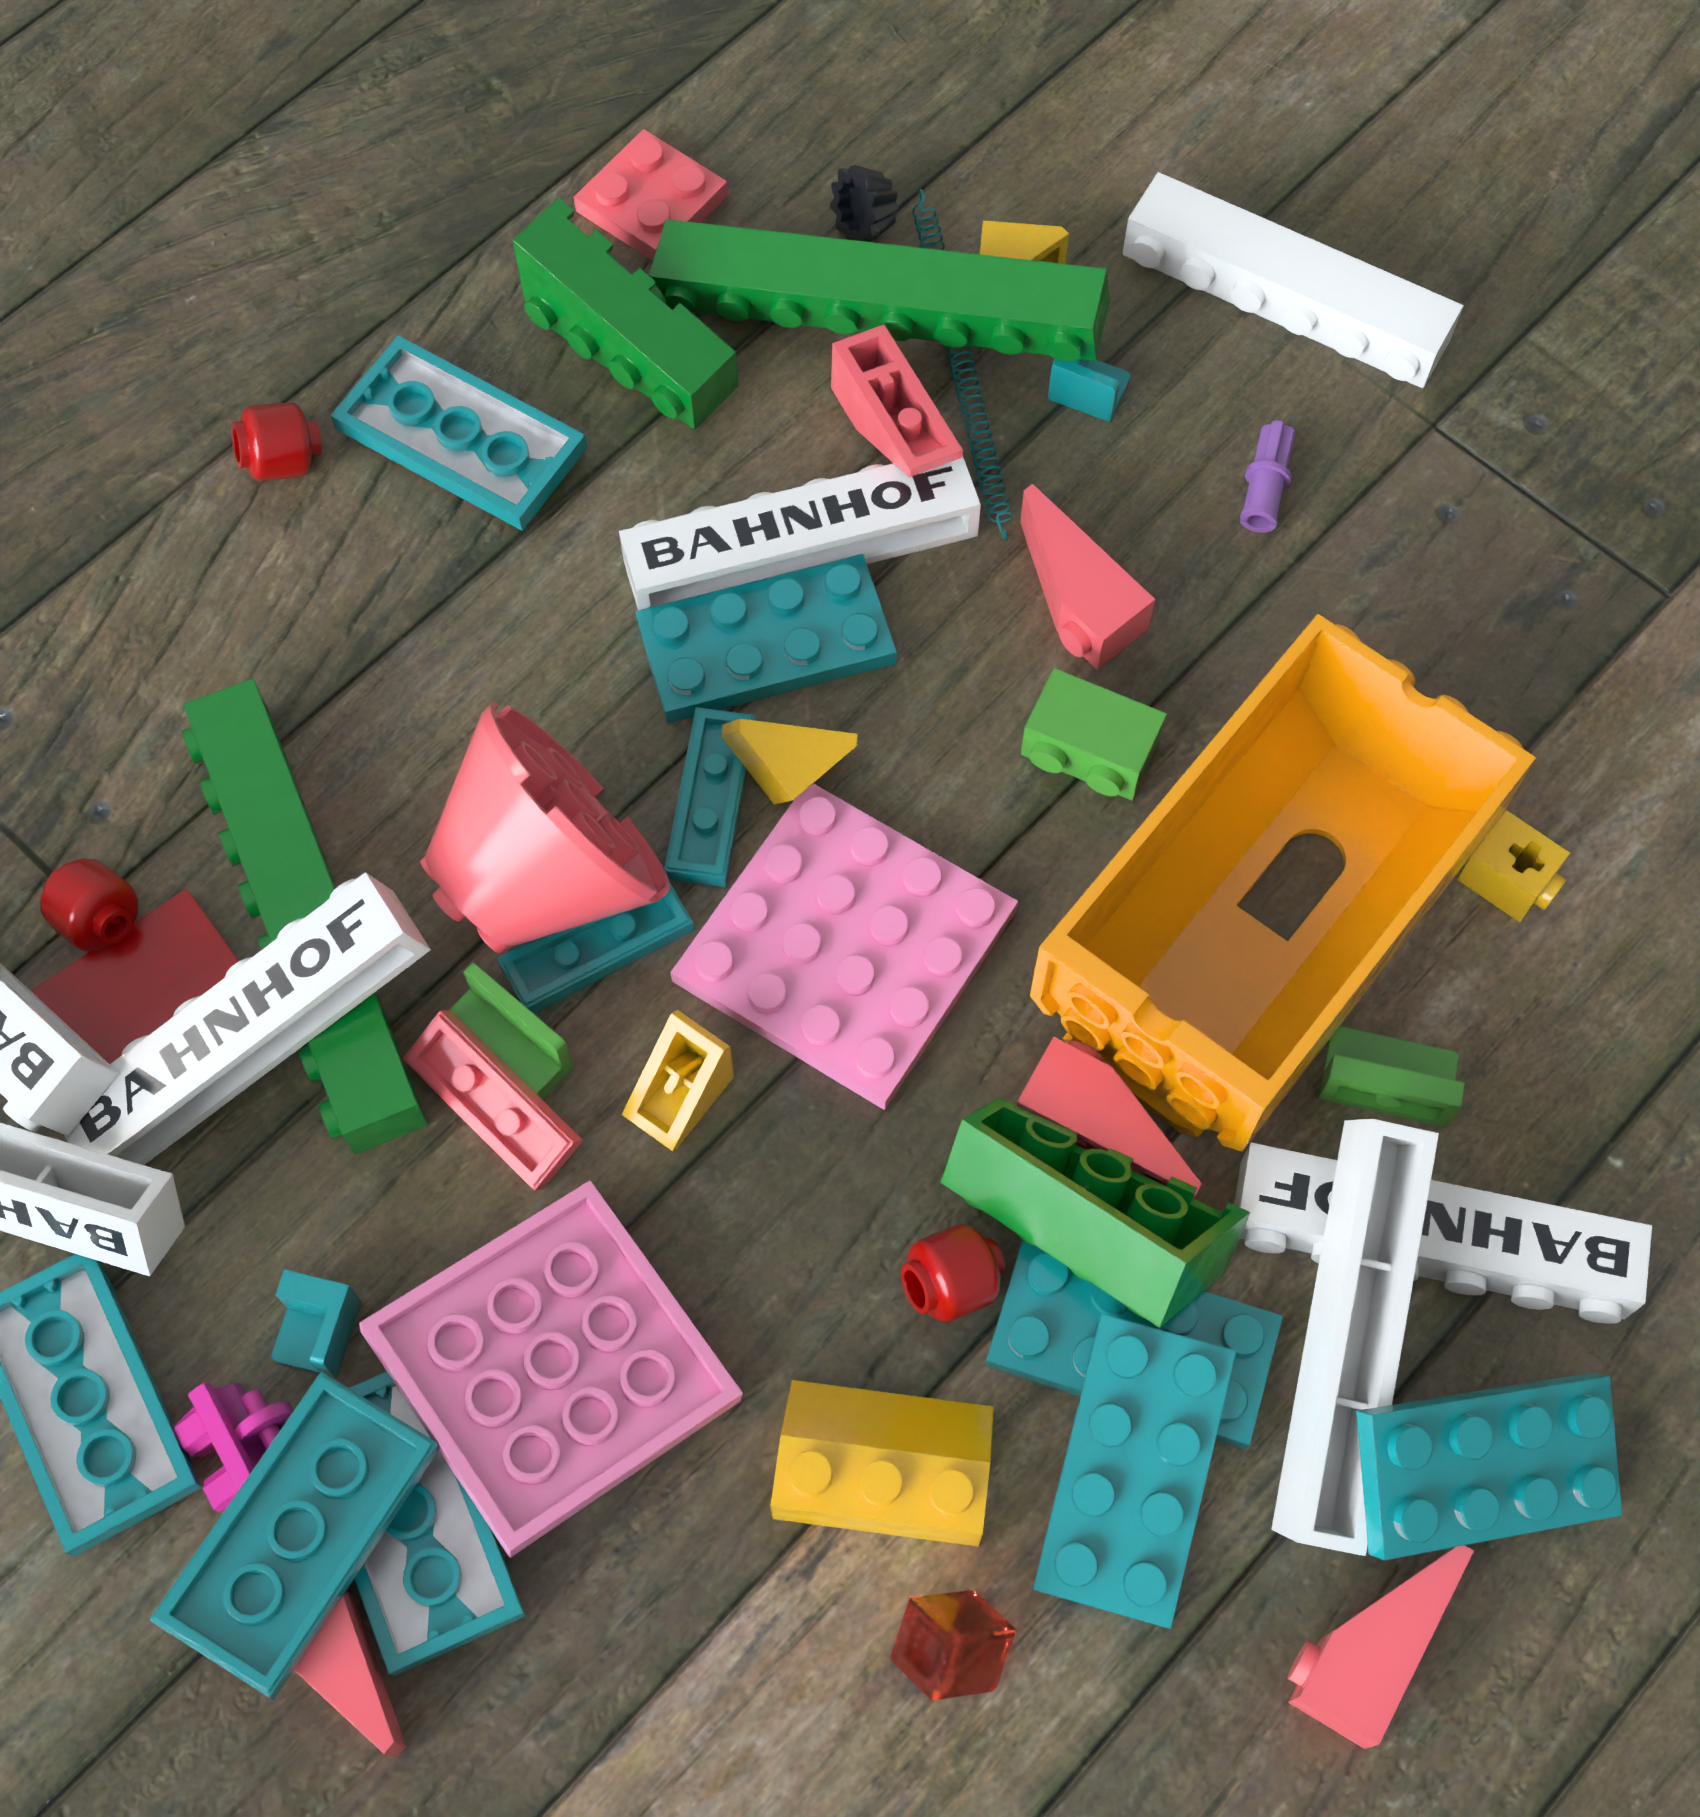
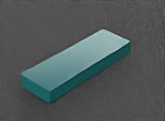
(707, 803)
(574, 958)

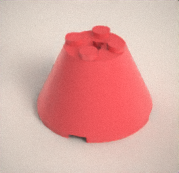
(530, 842)

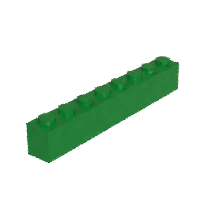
(869, 284)
(286, 881)

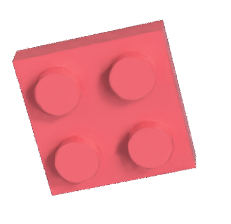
(645, 188)

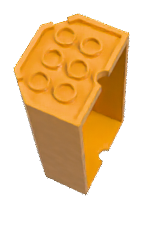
(1192, 992)

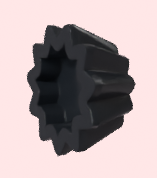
(863, 203)

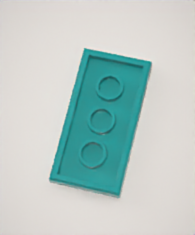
(295, 1535)

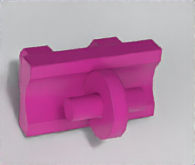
(234, 1425)

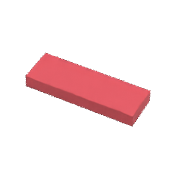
(492, 1099)

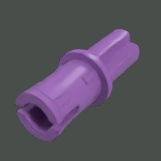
(1267, 477)

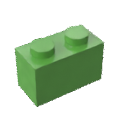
(1092, 734)

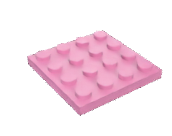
(845, 944)
(550, 1366)

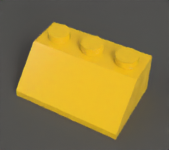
(883, 1463)

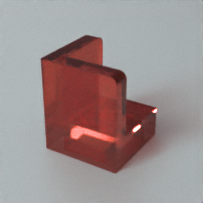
(952, 1644)

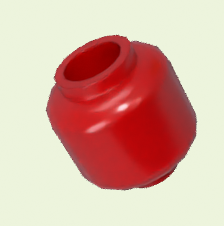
(275, 441)
(88, 904)
(952, 1273)

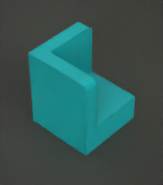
(1088, 386)
(315, 1323)

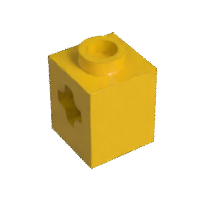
(1517, 845)

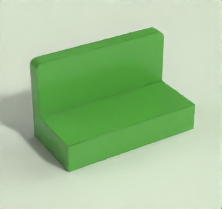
(513, 1032)
(1391, 1076)

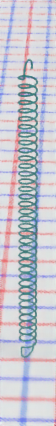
(1000, 493)

